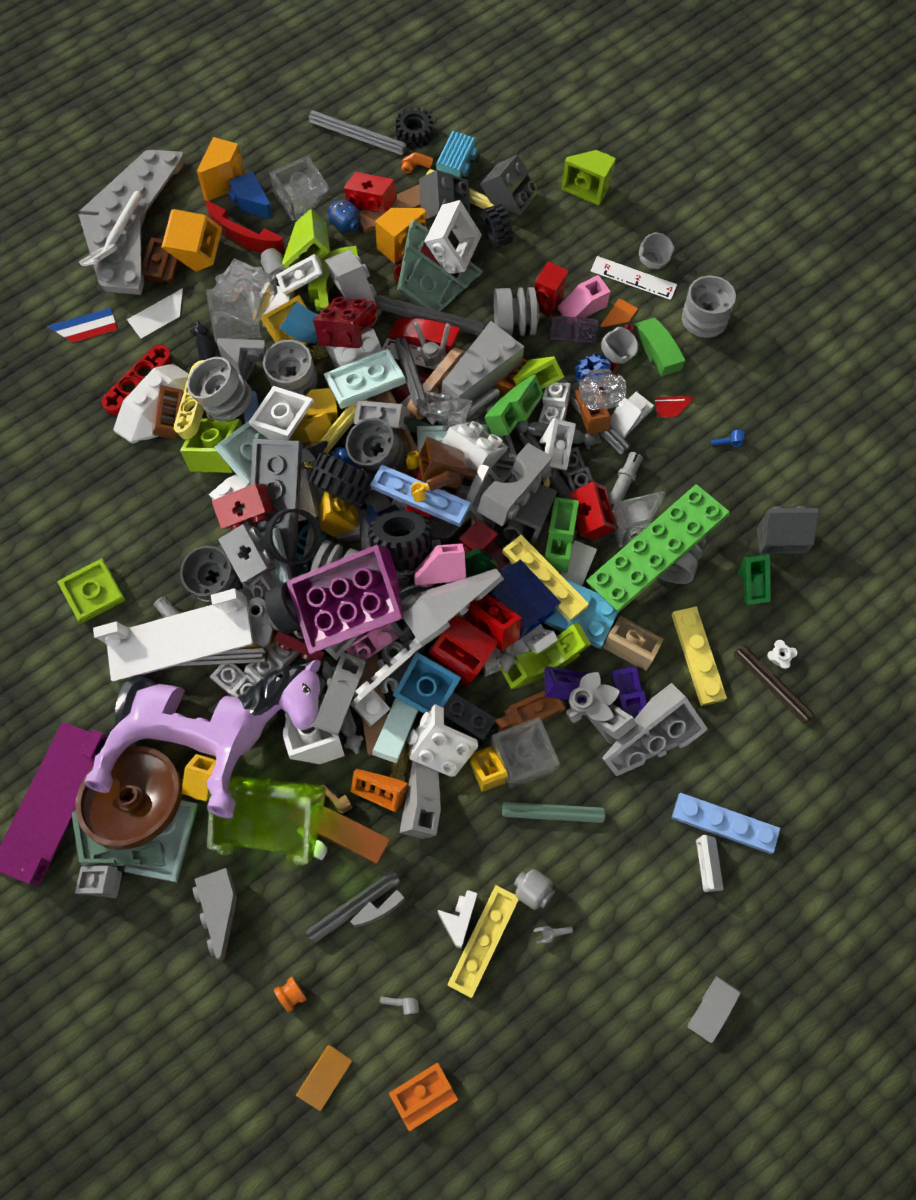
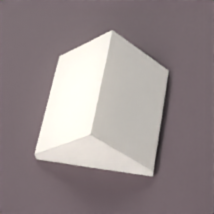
(280, 413)

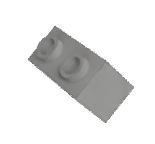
(236, 548)

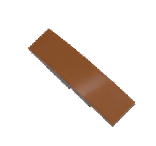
(352, 836)

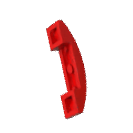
(242, 235)

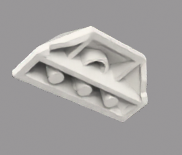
(139, 407)

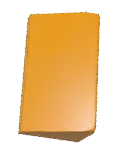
(324, 1077)

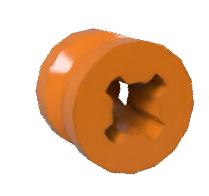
(290, 994)

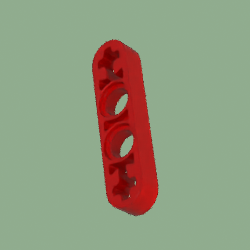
(133, 377)

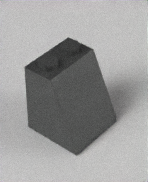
(528, 519)

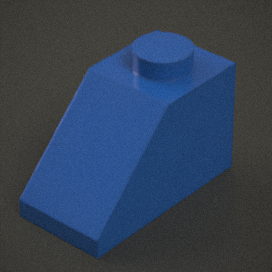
(249, 196)

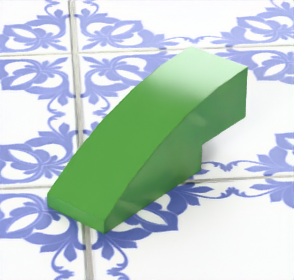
(660, 346)
(514, 407)
(561, 533)

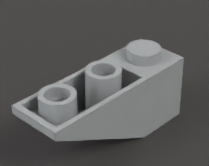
(339, 693)
(422, 803)
(218, 903)

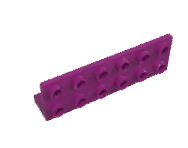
(48, 804)

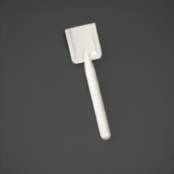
(109, 247)

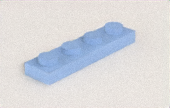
(437, 503)
(725, 823)

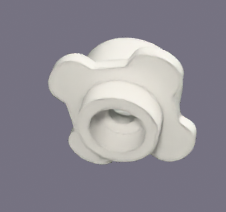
(777, 659)

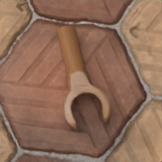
(341, 804)

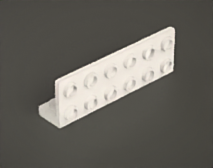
(178, 638)
(367, 701)

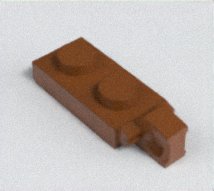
(529, 709)

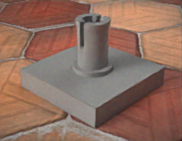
(473, 494)

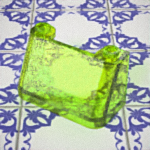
(270, 818)

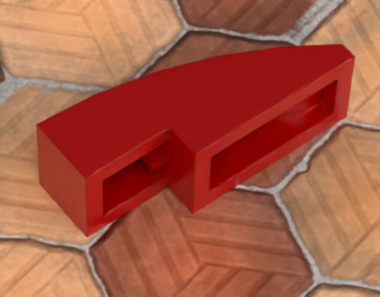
(431, 330)

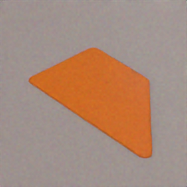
(620, 313)

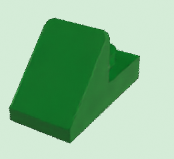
(756, 578)

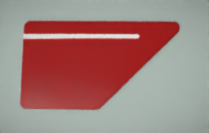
(672, 405)

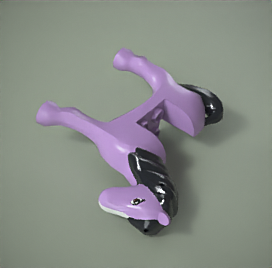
(149, 710)

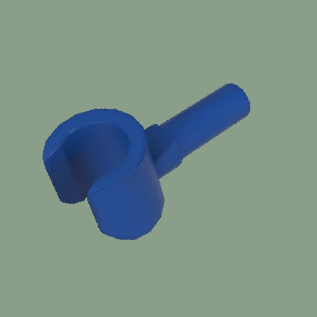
(735, 440)

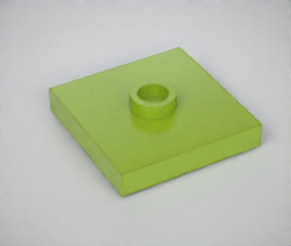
(91, 591)

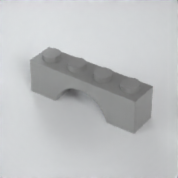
(503, 500)

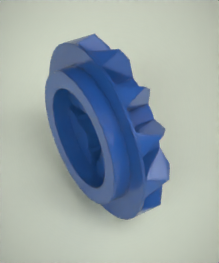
(597, 361)

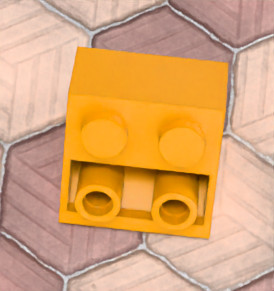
(393, 230)
(192, 239)

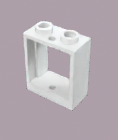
(456, 218)

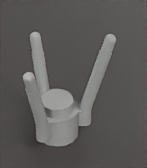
(430, 351)

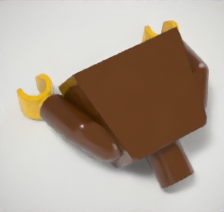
(439, 467)

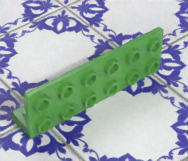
(657, 548)

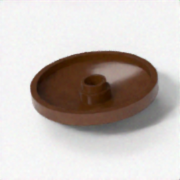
(139, 804)

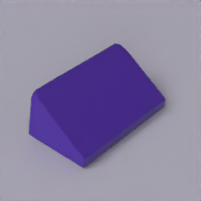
(561, 682)

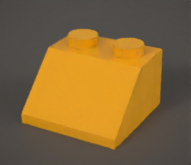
(219, 166)

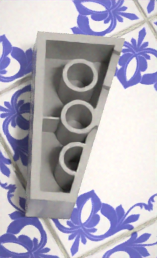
(484, 364)

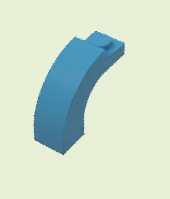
(300, 324)

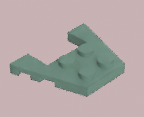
(426, 281)
(96, 855)

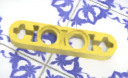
(187, 422)

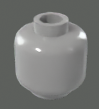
(534, 889)

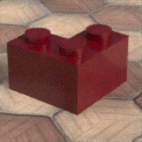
(484, 537)

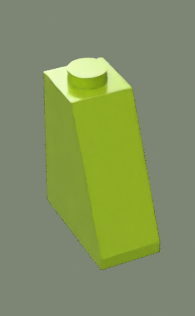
(307, 238)

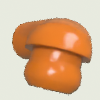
(414, 160)

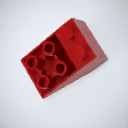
(463, 649)

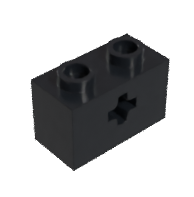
(468, 718)

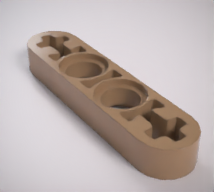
(435, 380)

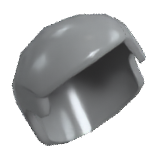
(656, 250)
(619, 345)

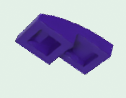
(630, 696)

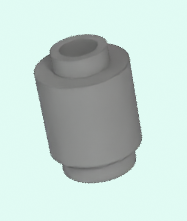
(272, 262)

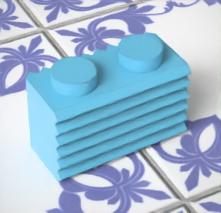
(457, 155)

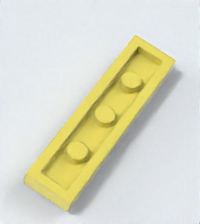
(571, 601)
(698, 656)
(483, 941)

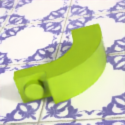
(321, 286)
(531, 665)

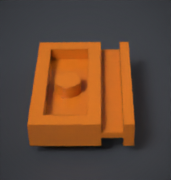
(423, 1096)

